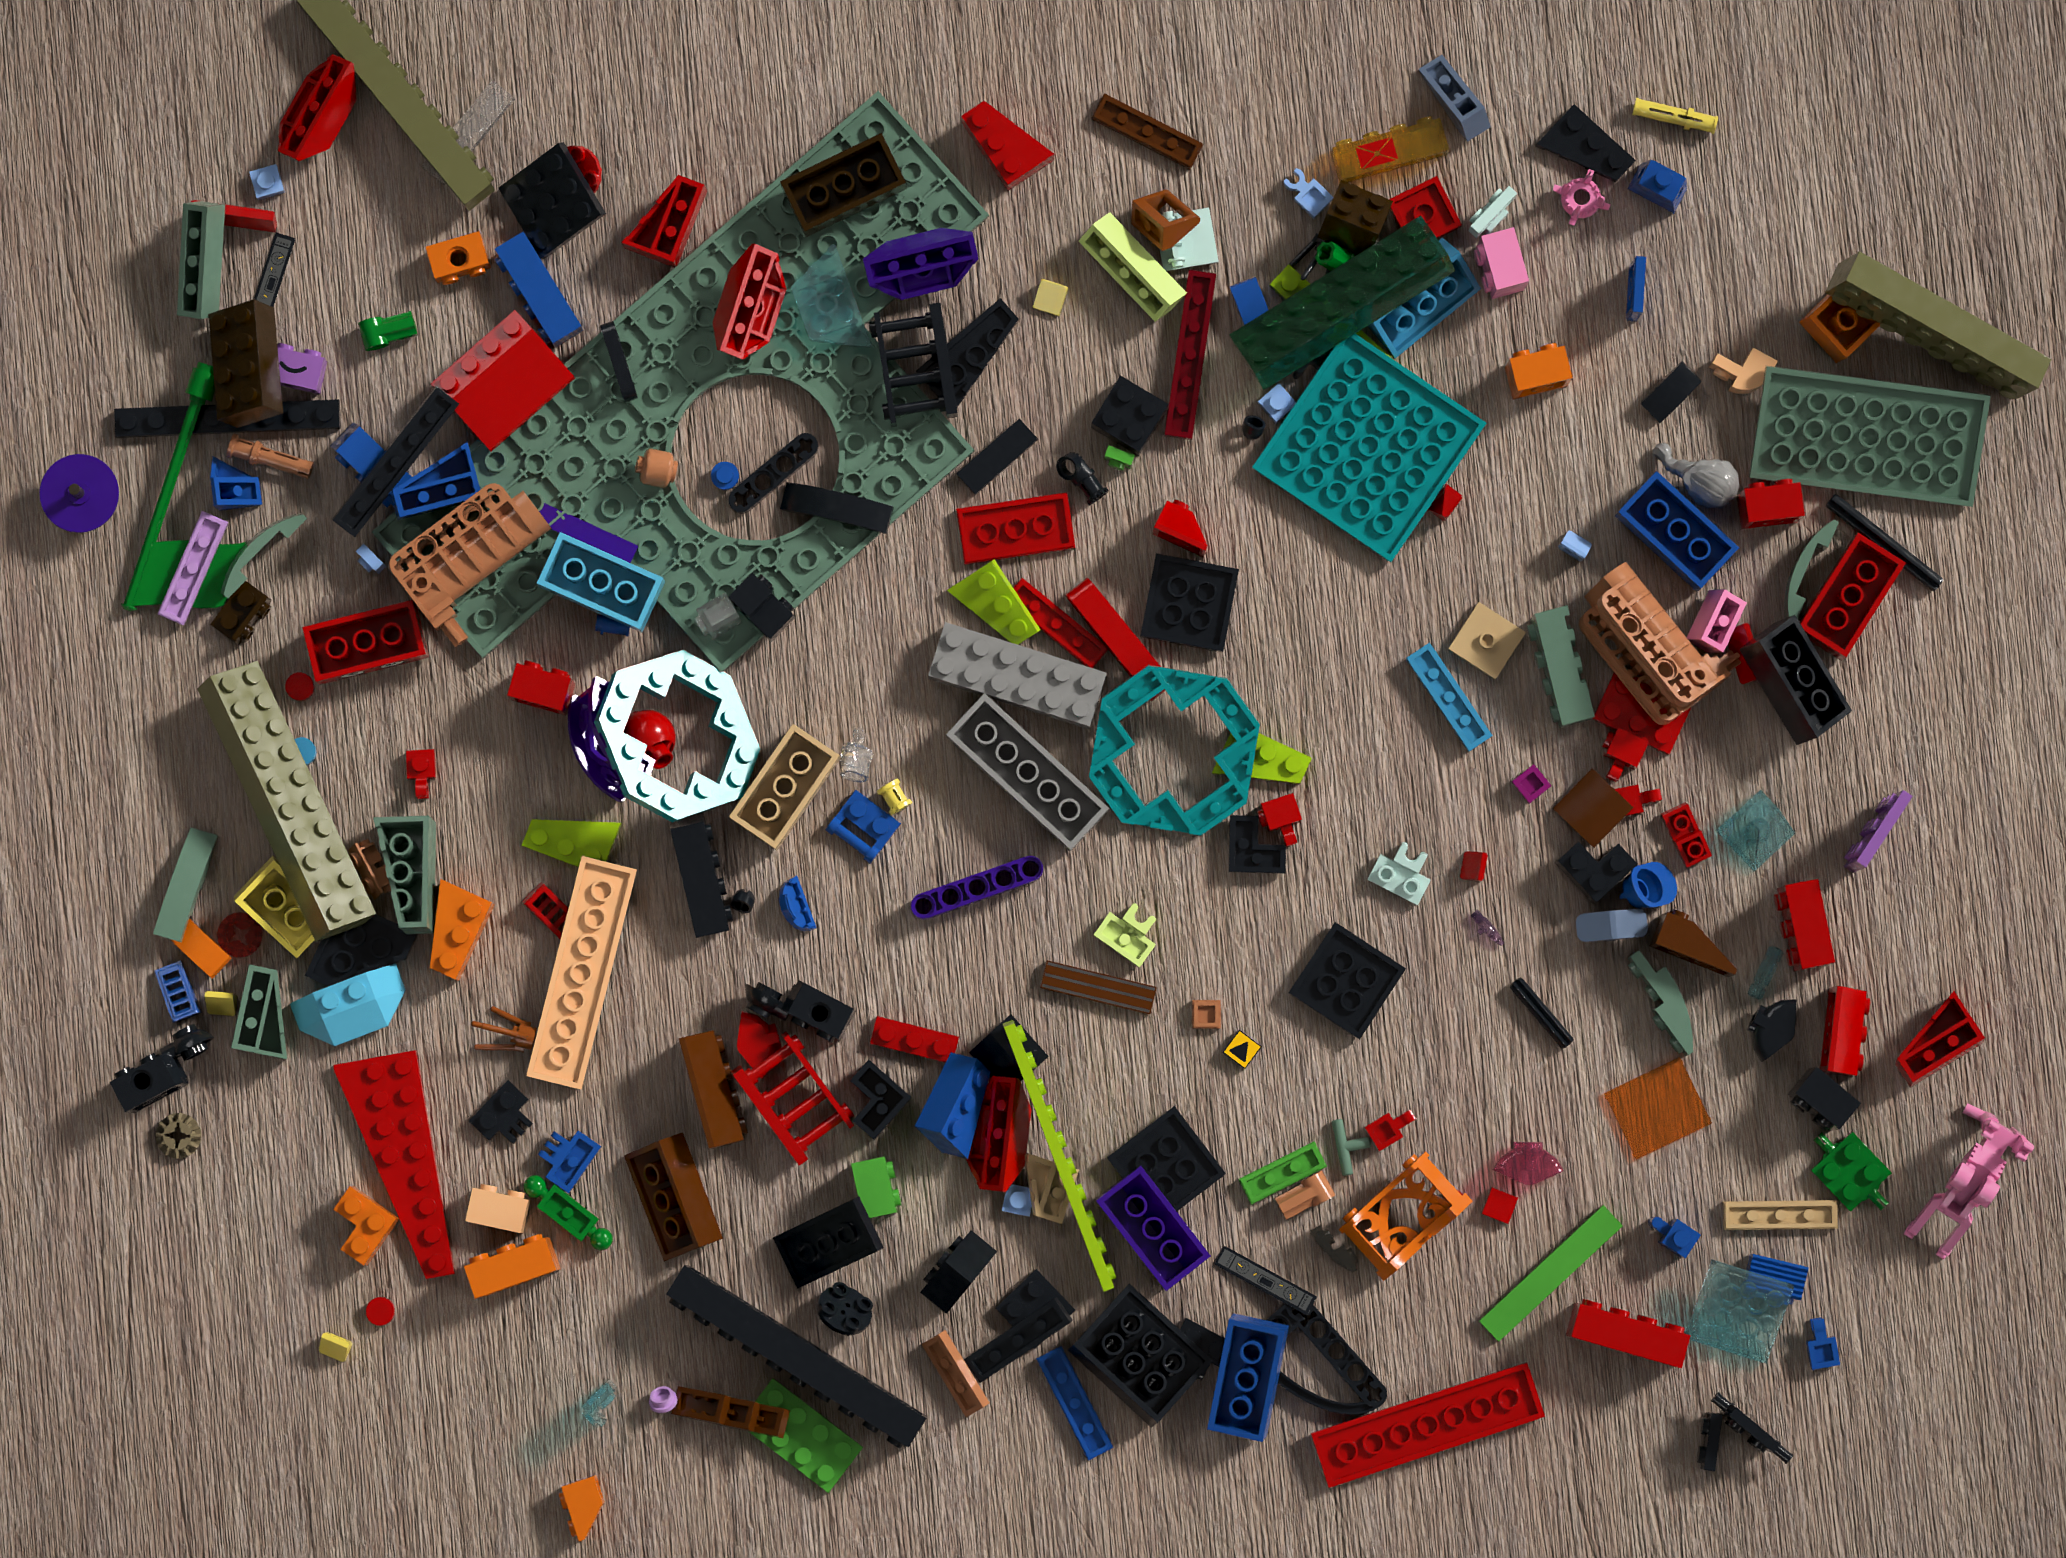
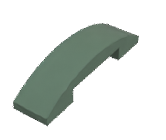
(234, 577)
(1792, 602)

